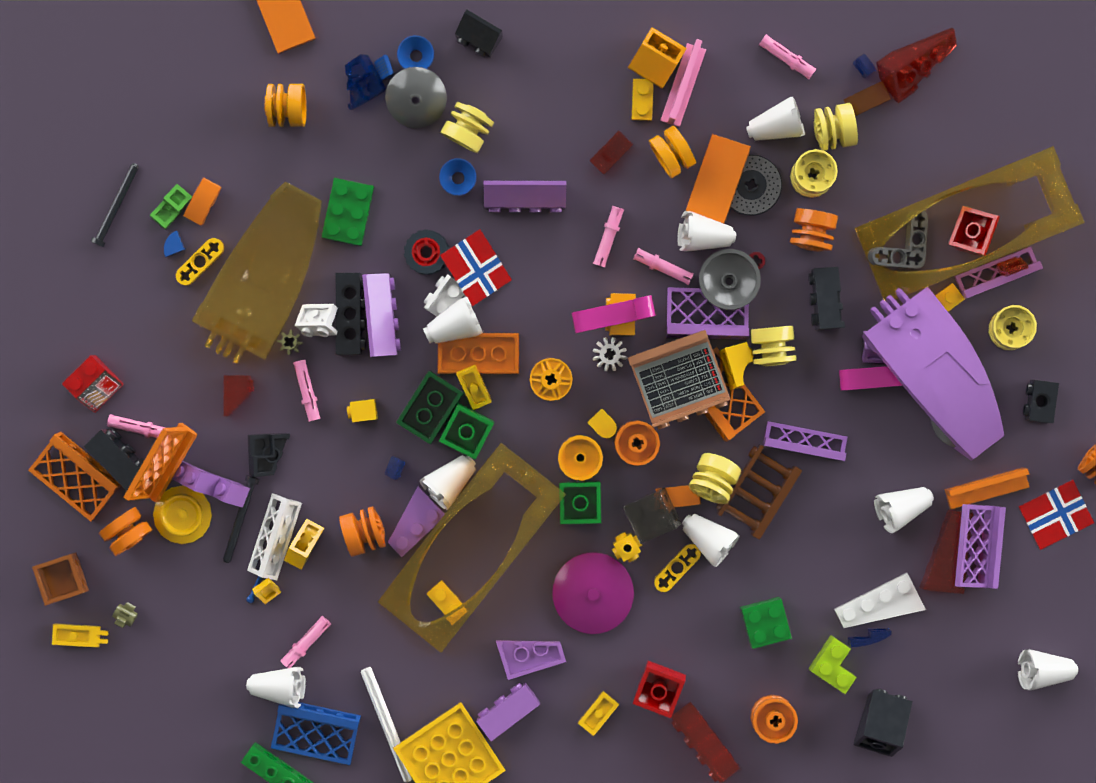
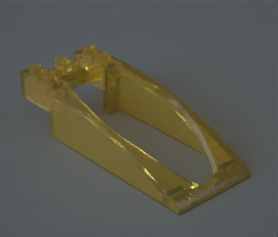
(1041, 164)
(503, 459)

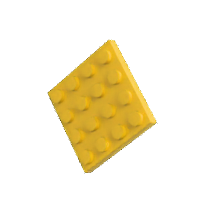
(449, 751)

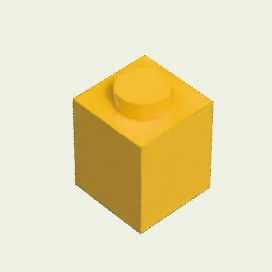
(362, 410)

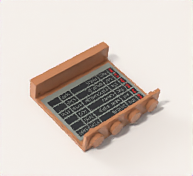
(679, 379)

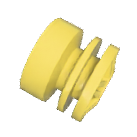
(467, 127)
(833, 127)
(816, 162)
(1021, 320)
(773, 345)
(714, 478)

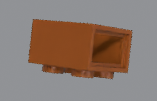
(61, 578)

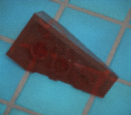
(910, 64)

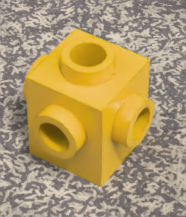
(621, 541)

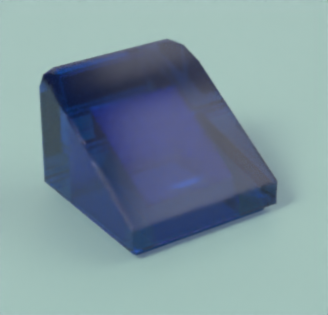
(864, 65)
(395, 467)

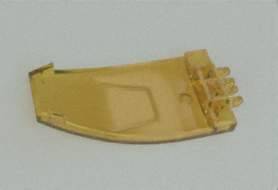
(262, 275)

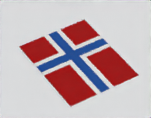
(476, 267)
(1056, 514)

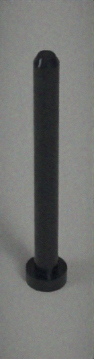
(115, 205)
(251, 481)

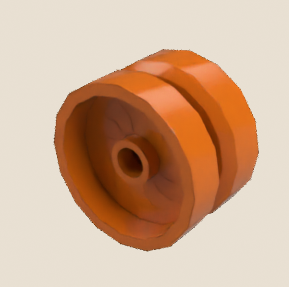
(645, 451)
(127, 534)
(778, 730)

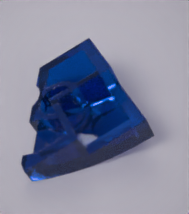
(362, 81)

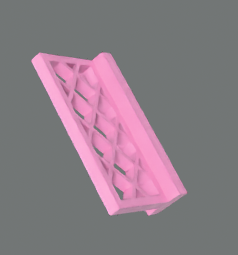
(683, 84)

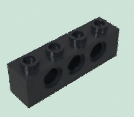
(343, 345)

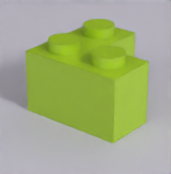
(828, 663)

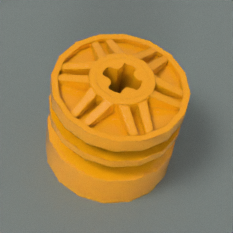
(286, 105)
(555, 390)

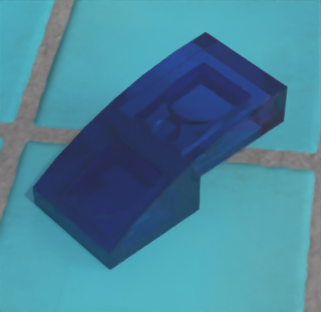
(874, 635)

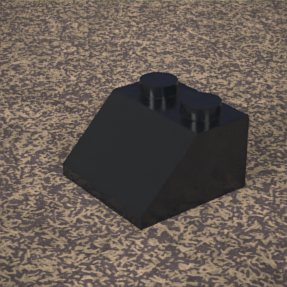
(478, 34)

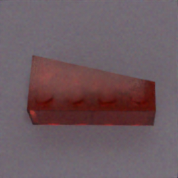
(941, 569)
(706, 743)

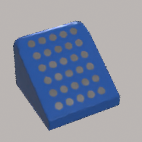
(384, 67)

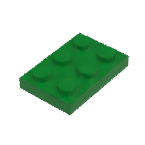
(347, 211)

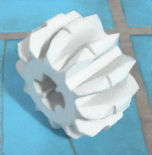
(604, 350)

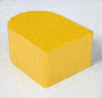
(603, 424)

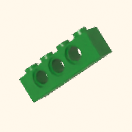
(271, 767)

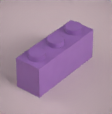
(507, 710)

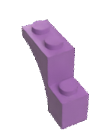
(211, 484)

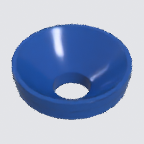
(411, 44)
(452, 167)

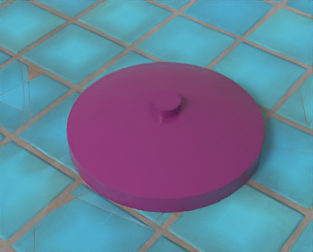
(593, 593)

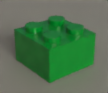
(466, 431)
(581, 502)
(766, 622)

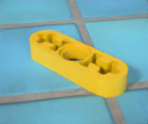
(184, 268)
(663, 575)

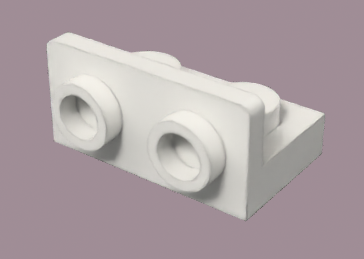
(444, 297)
(317, 320)

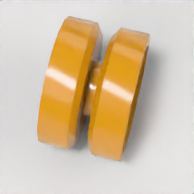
(673, 150)
(580, 469)

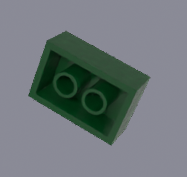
(429, 407)

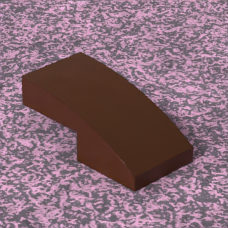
(868, 98)

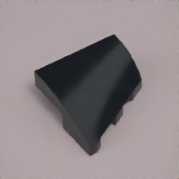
(264, 452)

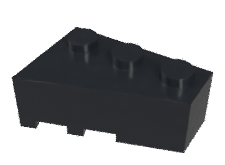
(826, 298)

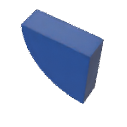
(173, 244)

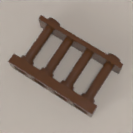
(779, 492)

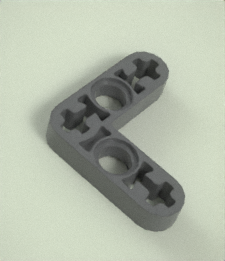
(911, 250)

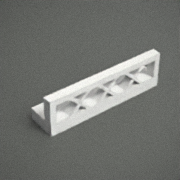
(277, 538)

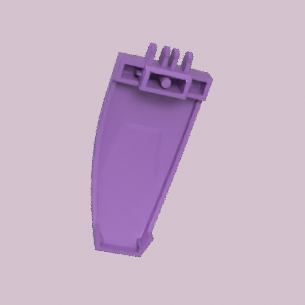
(937, 369)

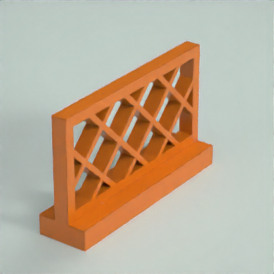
(717, 417)
(86, 463)
(161, 463)

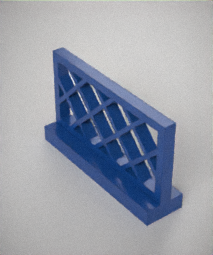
(323, 716)

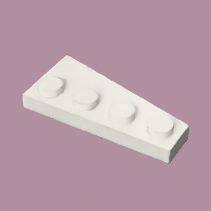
(884, 602)

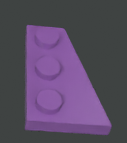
(415, 522)
(529, 656)

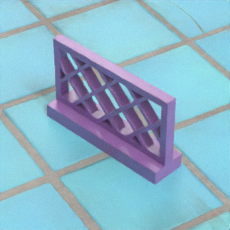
(722, 331)
(989, 547)

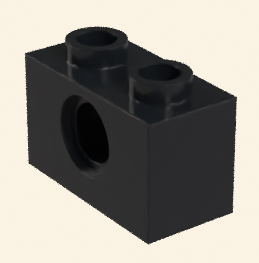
(1049, 392)

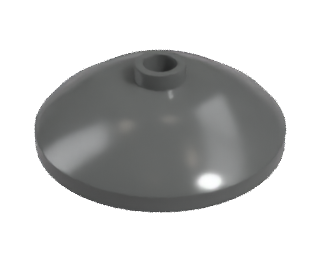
(416, 83)
(729, 265)

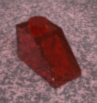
(236, 391)

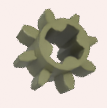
(296, 342)
(125, 615)

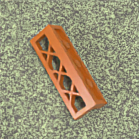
(987, 487)

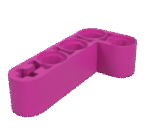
(613, 314)
(867, 378)

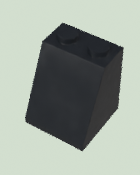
(883, 723)

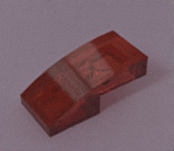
(611, 152)
(1011, 266)

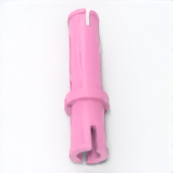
(794, 61)
(611, 228)
(663, 266)
(309, 399)
(146, 429)
(305, 642)

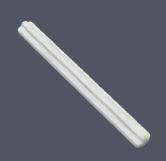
(384, 717)

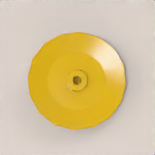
(182, 515)

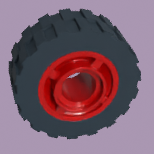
(414, 248)

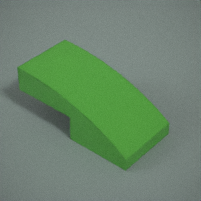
(171, 206)

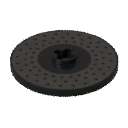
(768, 188)

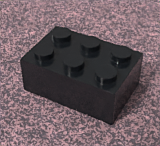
(115, 456)

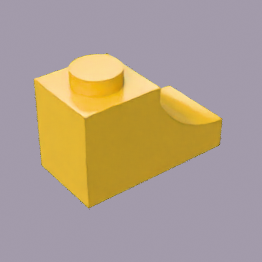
(734, 363)
(303, 544)

